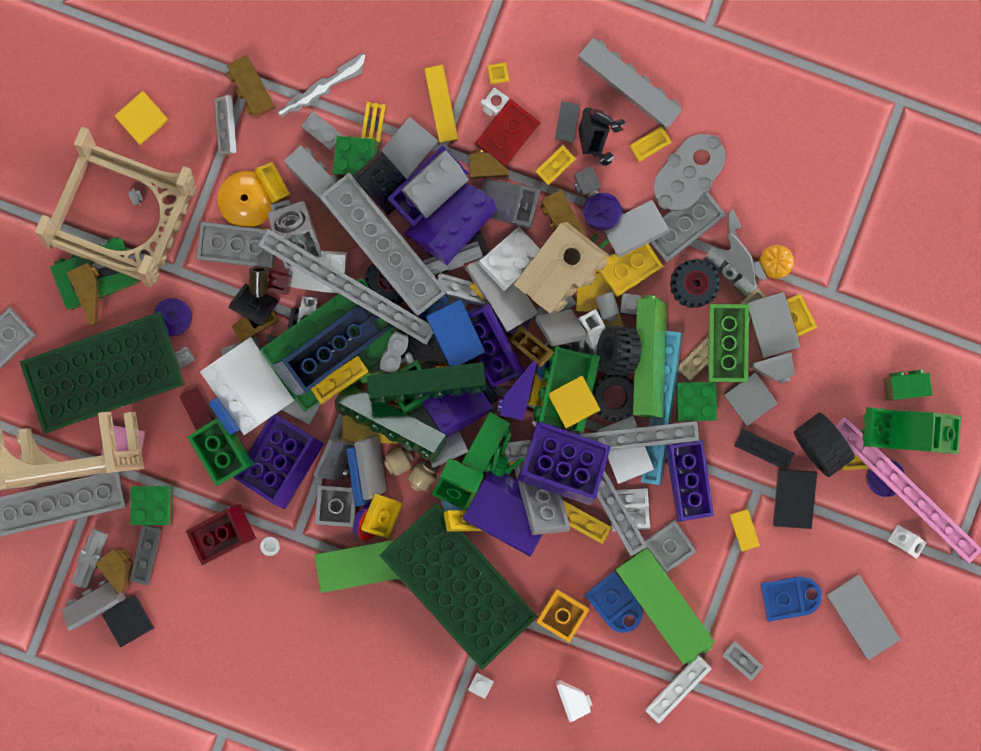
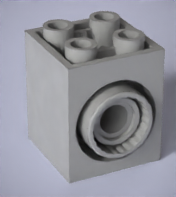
(297, 227)

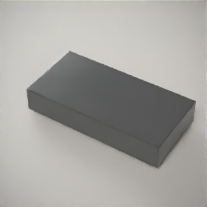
(567, 122)

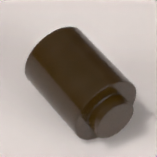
(258, 281)

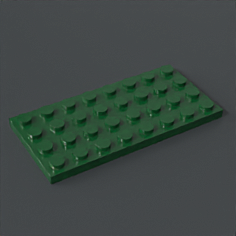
(102, 372)
(458, 586)

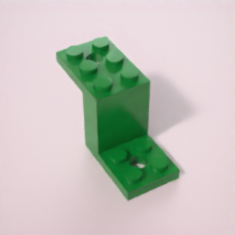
(912, 430)

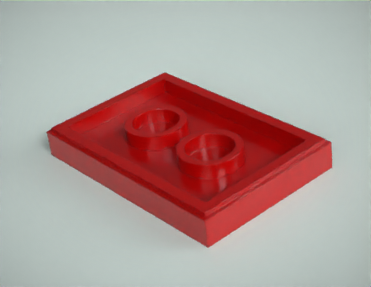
(507, 132)

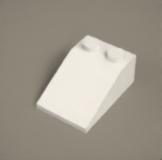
(303, 281)

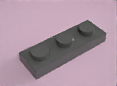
(145, 555)

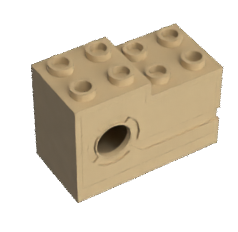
(561, 267)

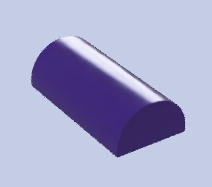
(403, 204)
(499, 357)
(689, 480)

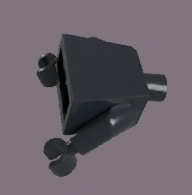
(594, 132)

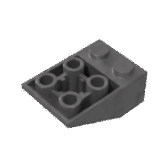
(513, 202)

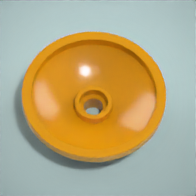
(239, 212)

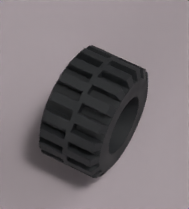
(619, 350)
(614, 380)

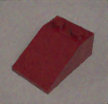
(221, 534)

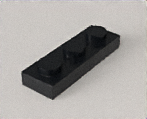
(763, 449)

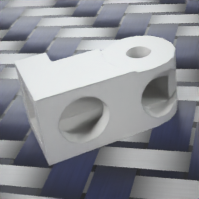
(308, 305)

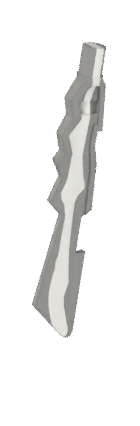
(322, 87)

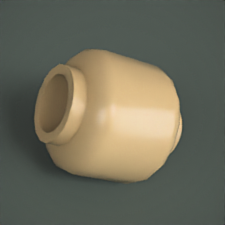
(398, 461)
(422, 476)

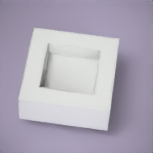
(480, 685)

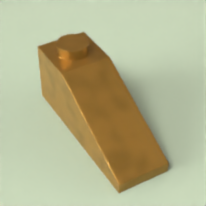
(86, 286)
(530, 346)

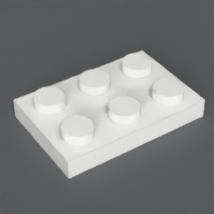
(509, 258)

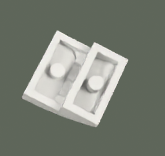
(637, 505)

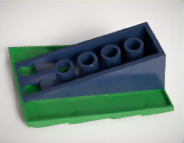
(324, 344)

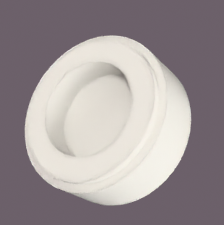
(270, 546)

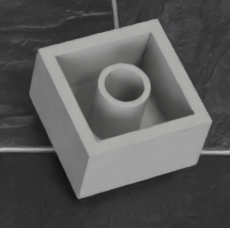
(335, 506)

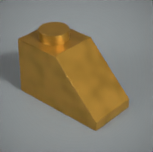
(486, 166)
(247, 328)

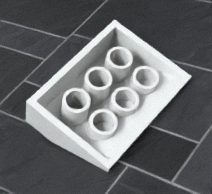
(247, 386)

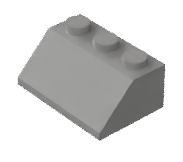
(435, 184)
(91, 605)

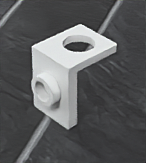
(490, 109)
(907, 541)

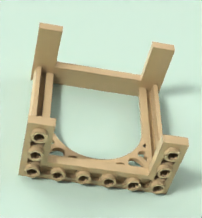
(177, 184)
(37, 467)

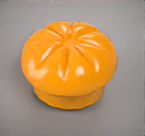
(776, 261)

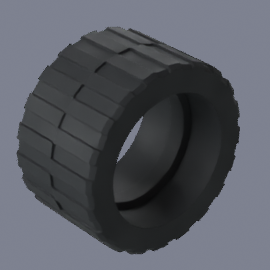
(824, 444)

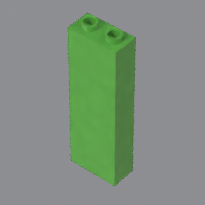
(650, 373)
(353, 567)
(665, 606)

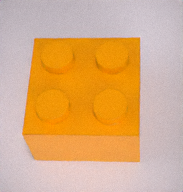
(562, 615)

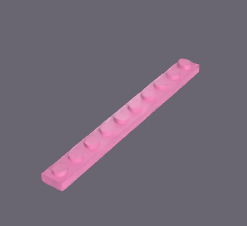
(909, 493)

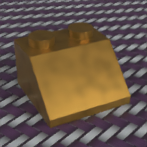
(116, 568)

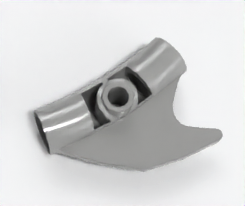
(735, 265)

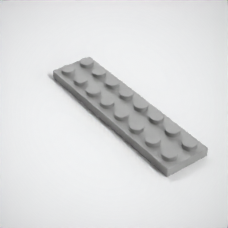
(383, 244)
(61, 503)

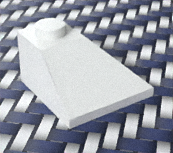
(574, 700)

